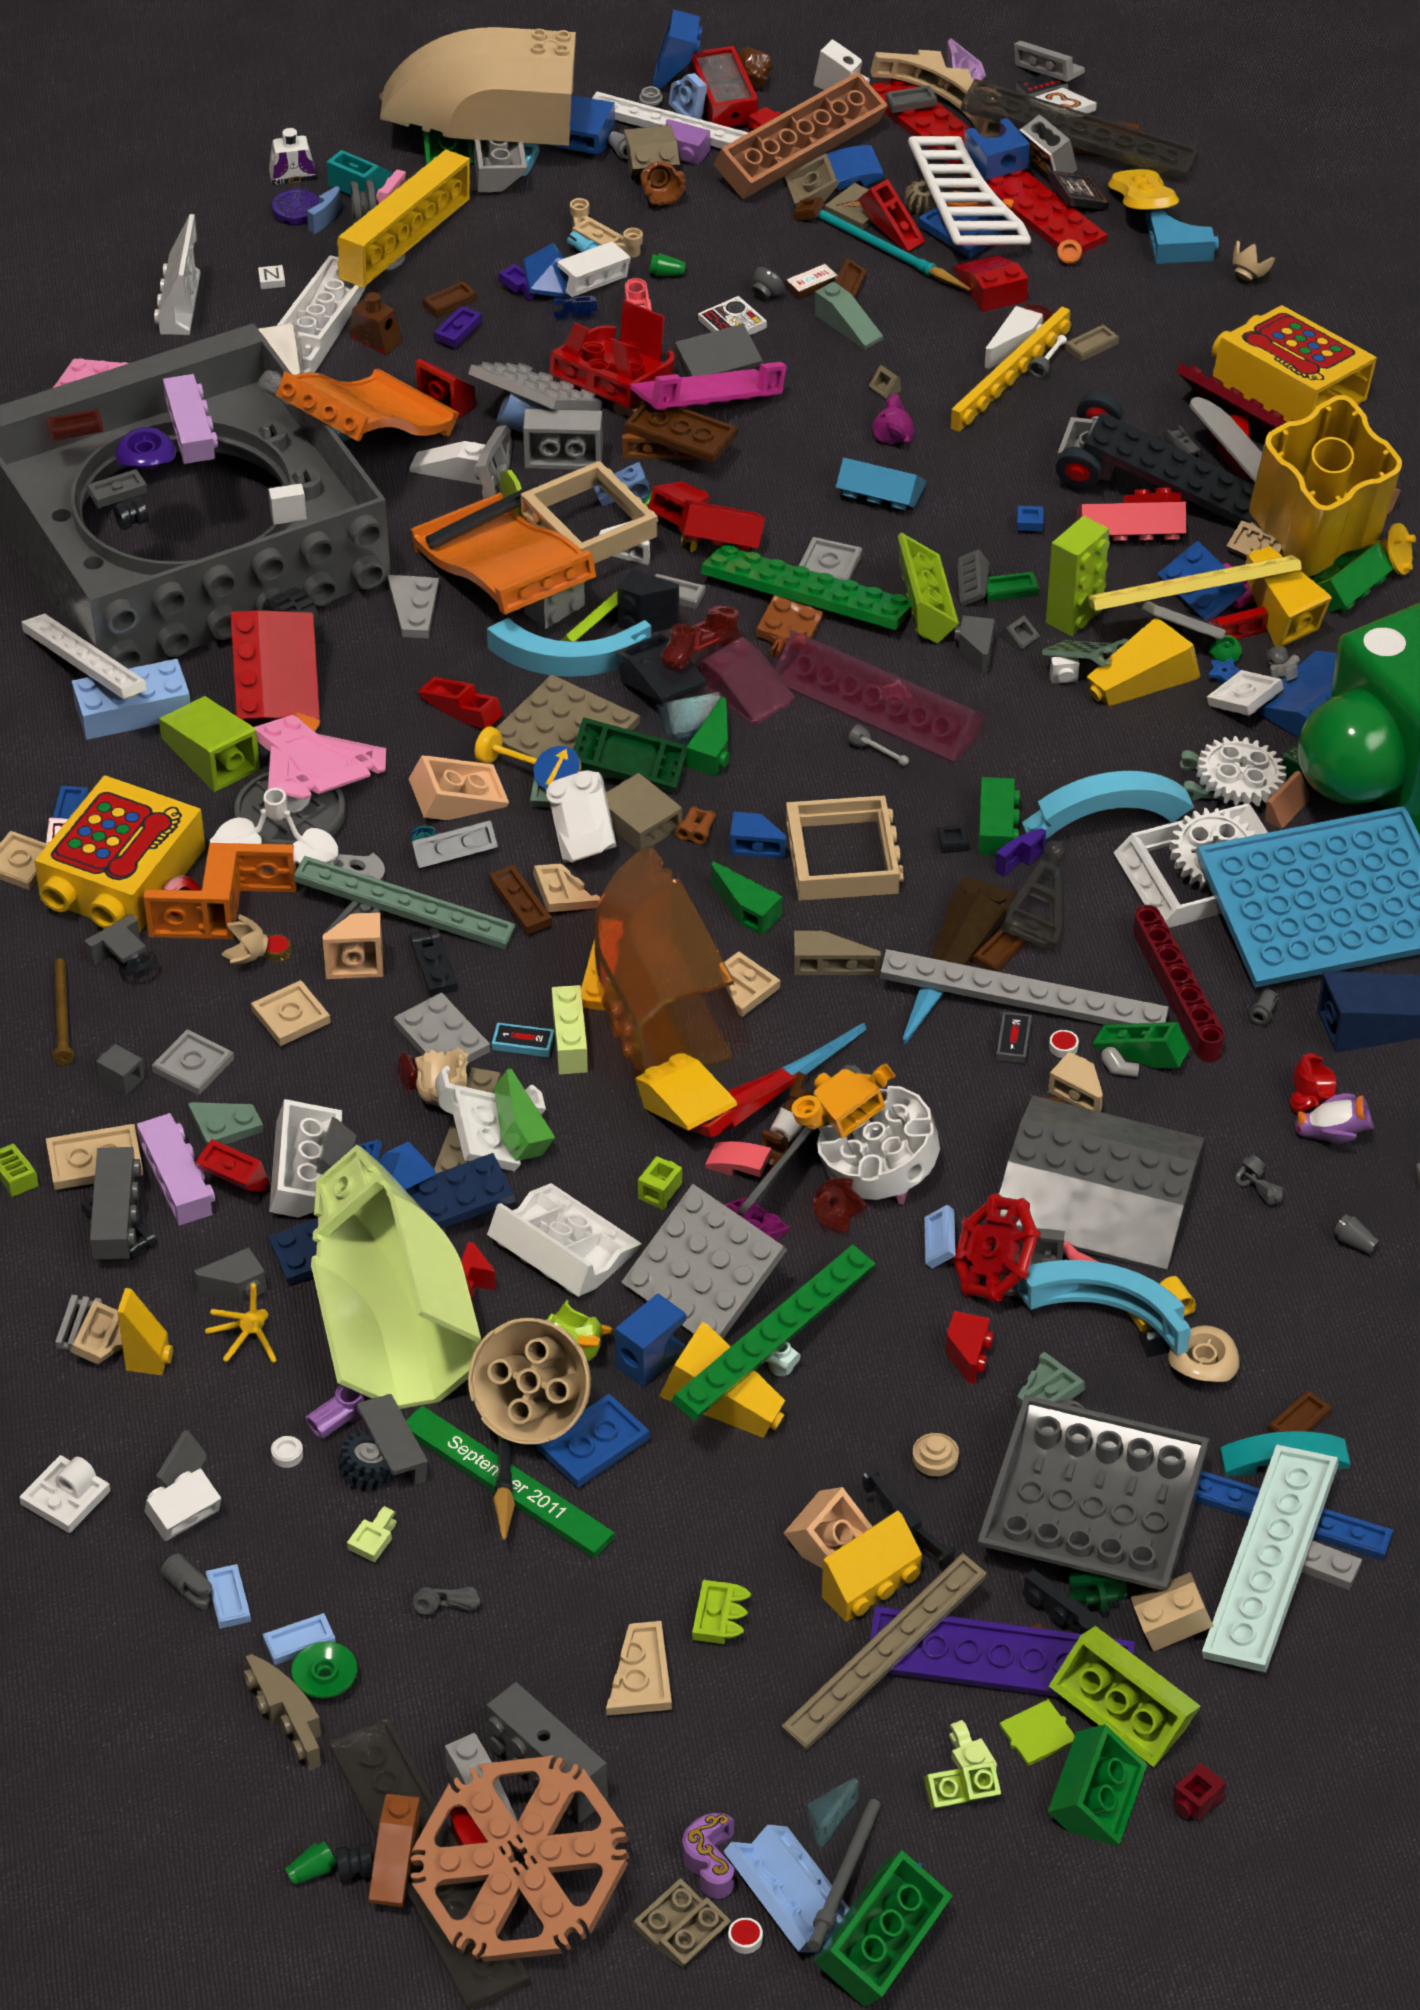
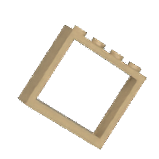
(641, 529)
(843, 812)

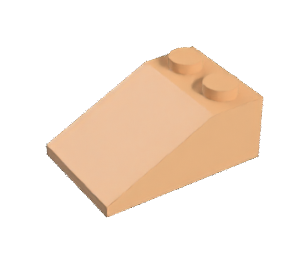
(456, 788)

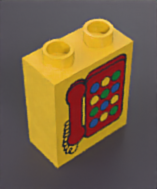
(1291, 363)
(115, 850)

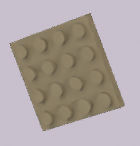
(554, 717)

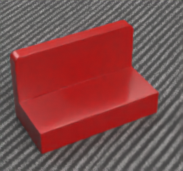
(1243, 623)

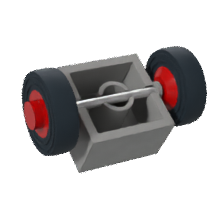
(1076, 465)

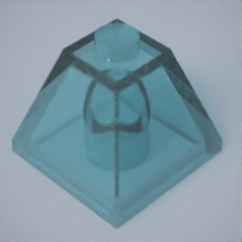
(686, 714)

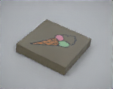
(848, 207)

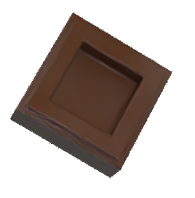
(808, 208)

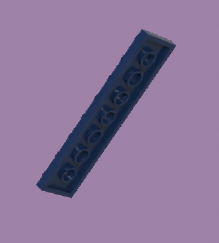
(445, 1197)

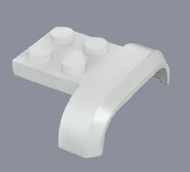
(478, 1119)

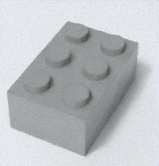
(562, 438)

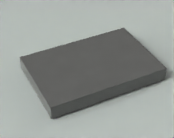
(719, 352)

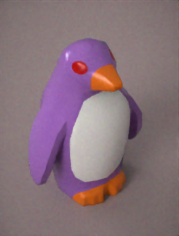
(1336, 1119)

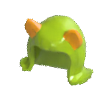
(584, 1329)

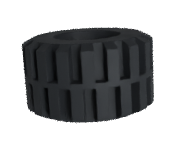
(297, 601)

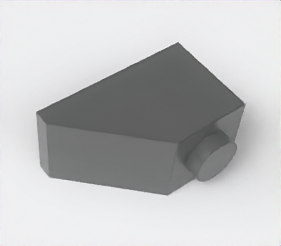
(975, 641)
(231, 1277)

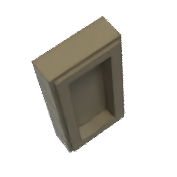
(1092, 343)

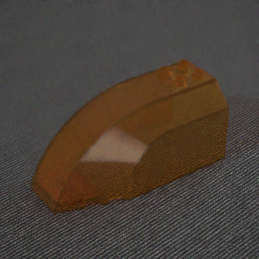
(656, 965)

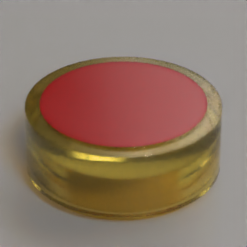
(278, 947)

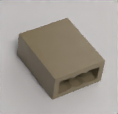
(642, 812)

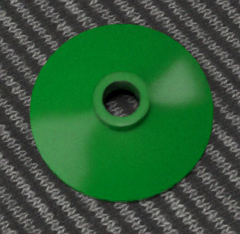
(320, 1660)

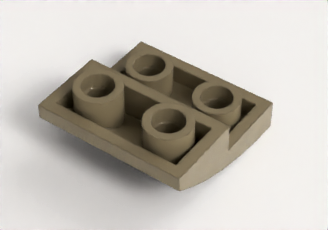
(680, 1923)

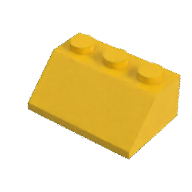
(870, 1567)

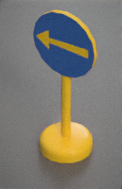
(551, 765)

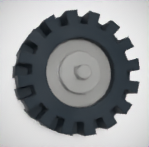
(363, 1462)

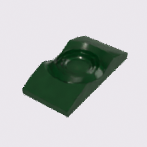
(624, 753)

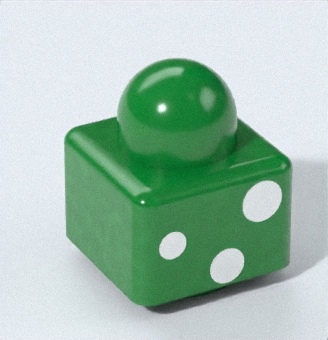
(1368, 732)

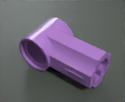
(335, 1412)

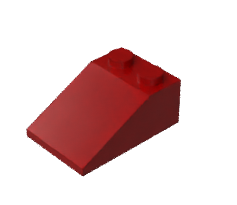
(994, 282)

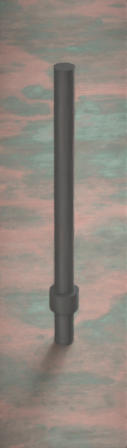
(825, 1917)

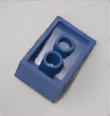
(678, 46)

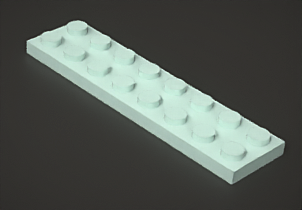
(1270, 1558)

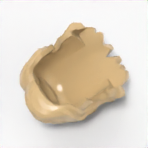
(432, 1063)

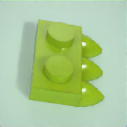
(718, 1610)

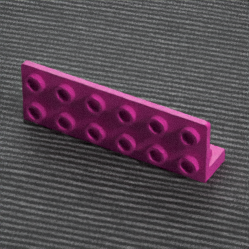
(722, 387)

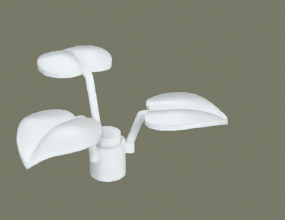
(313, 843)

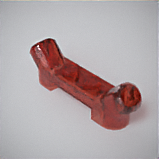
(686, 639)

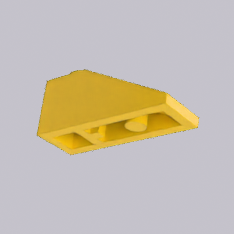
(142, 1337)

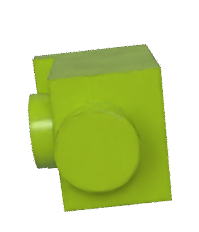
(659, 1182)

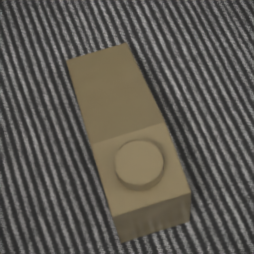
(832, 955)

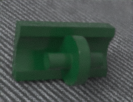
(1095, 1589)

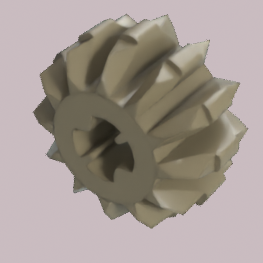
(919, 198)

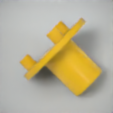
(1398, 548)

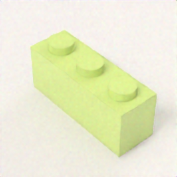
(569, 1029)

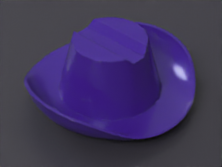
(145, 449)

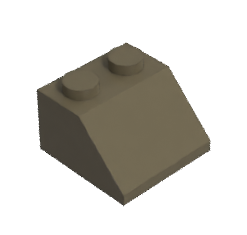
(649, 146)

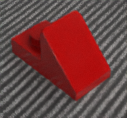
(477, 1269)

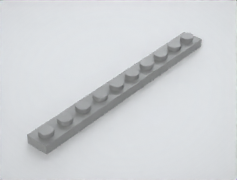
(1018, 990)

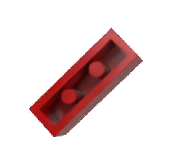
(721, 525)

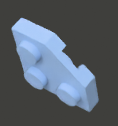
(688, 96)

